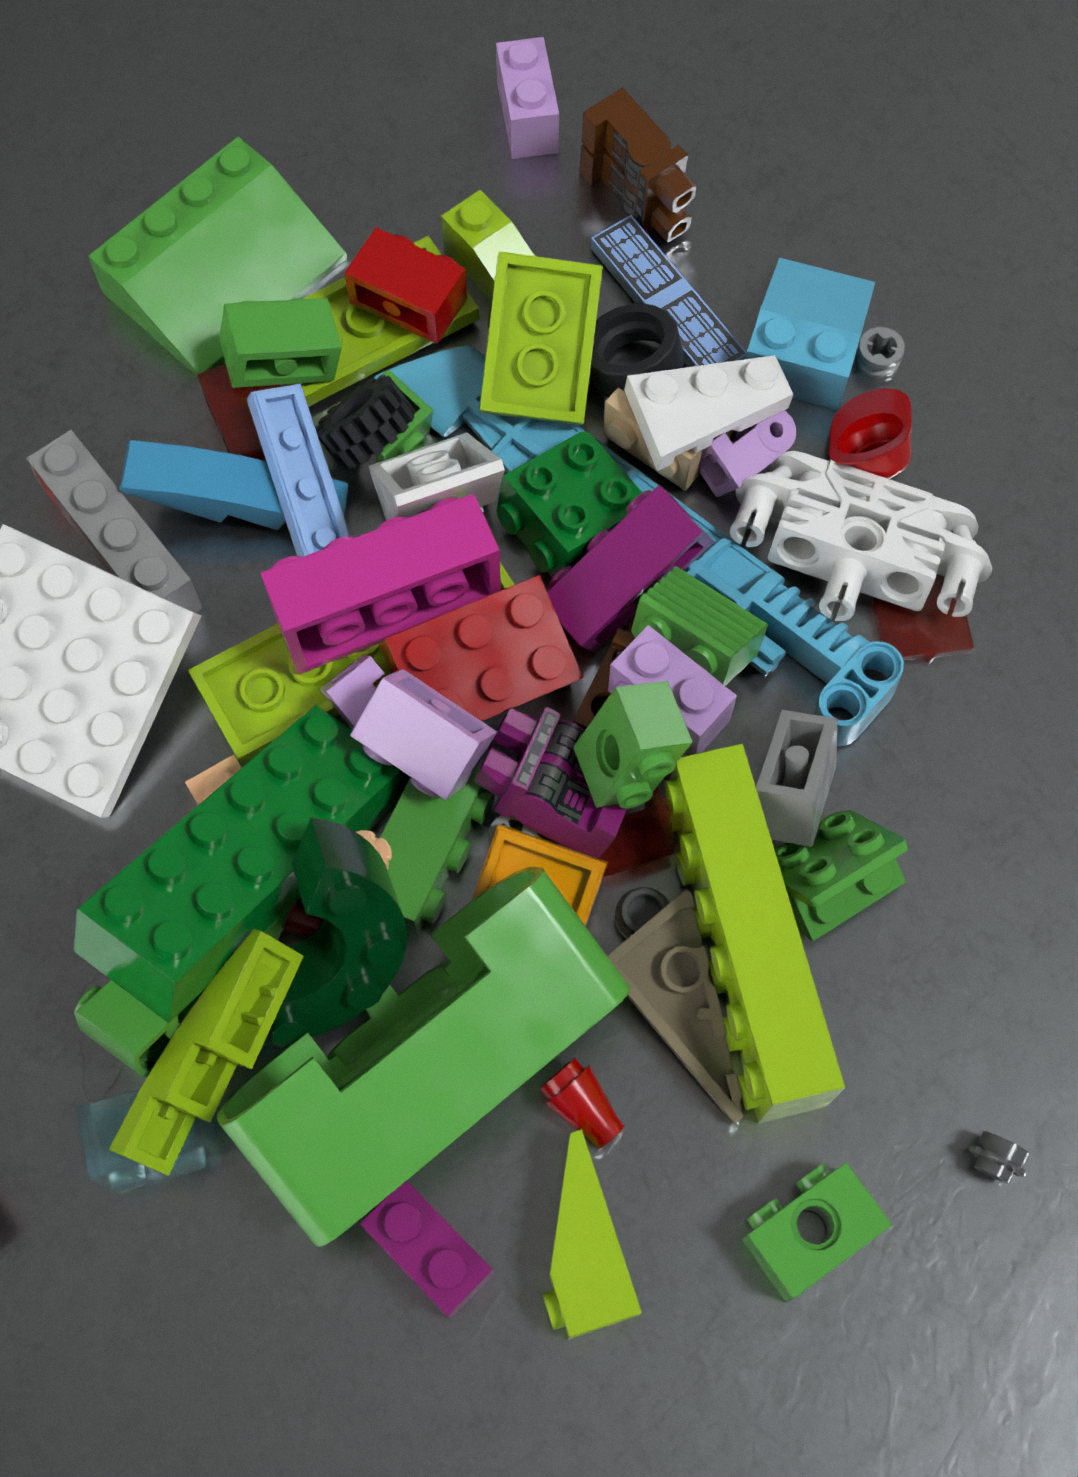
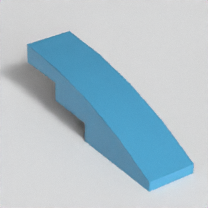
(206, 482)

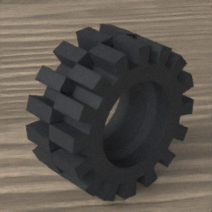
(365, 422)

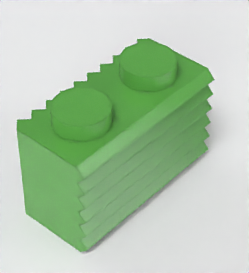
(701, 624)

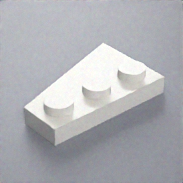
(697, 403)

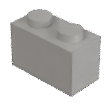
(798, 776)

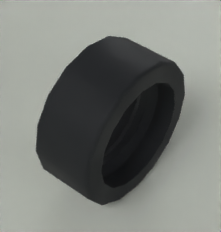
(630, 325)

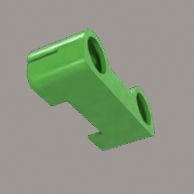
(428, 1060)

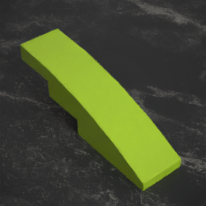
(198, 1062)

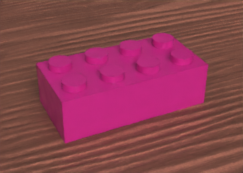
(383, 581)

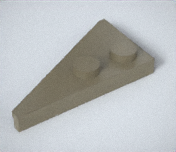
(676, 996)

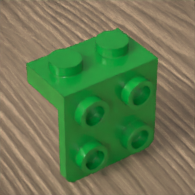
(564, 500)

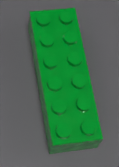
(228, 864)

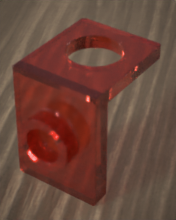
(641, 837)

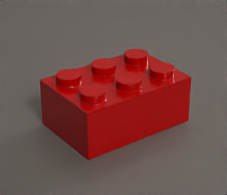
(489, 651)

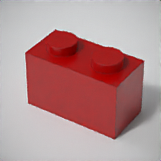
(406, 284)

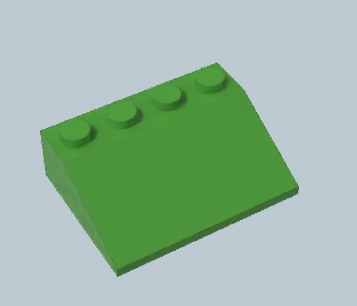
(212, 241)

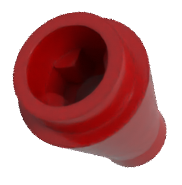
(582, 1103)

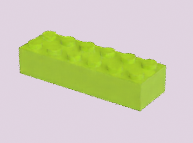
(751, 937)

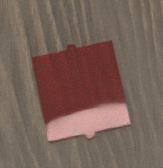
(923, 632)

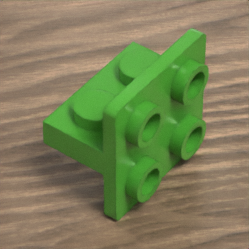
(842, 871)

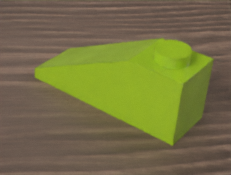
(475, 234)
(587, 1262)

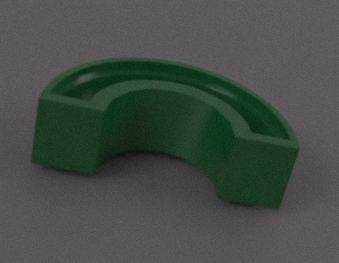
(357, 945)

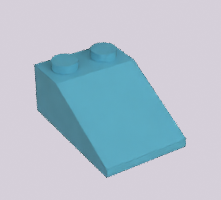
(812, 328)

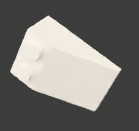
(436, 472)

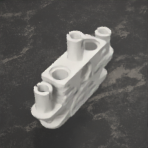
(862, 534)

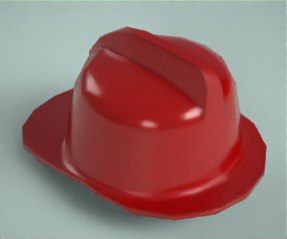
(873, 433)

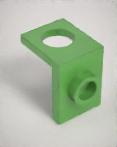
(415, 435)

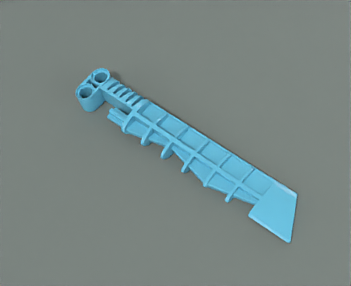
(453, 387)

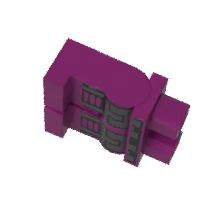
(547, 783)

